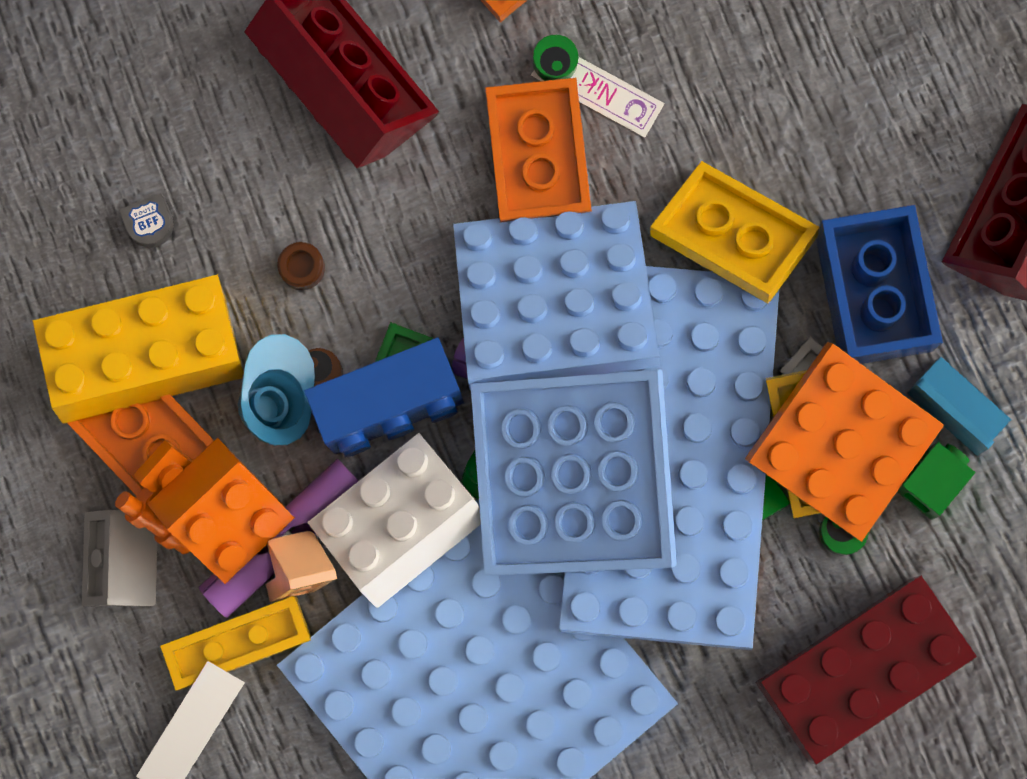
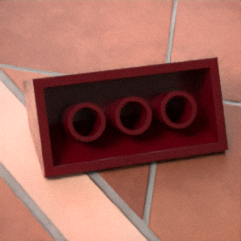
(341, 75)
(994, 230)

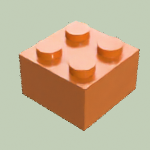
(220, 511)

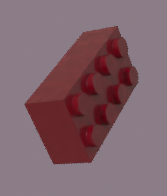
(865, 669)

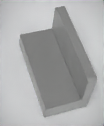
(117, 562)

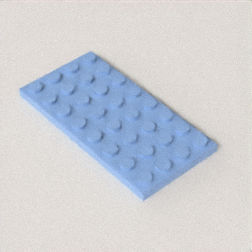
(714, 367)

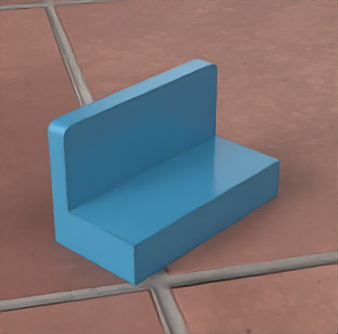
(959, 406)

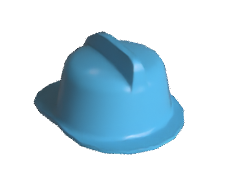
(273, 389)

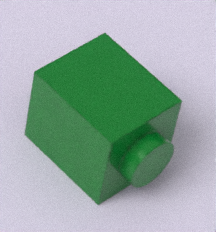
(937, 479)

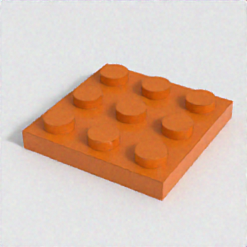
(844, 441)

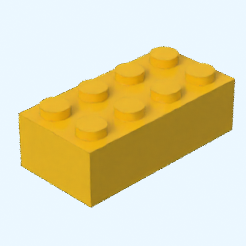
(138, 349)

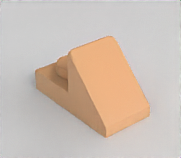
(298, 566)

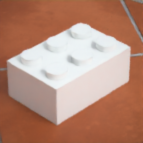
(397, 520)

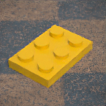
(734, 231)

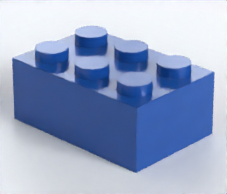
(878, 285)
(385, 398)

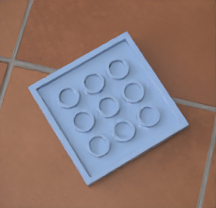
(555, 295)
(573, 474)

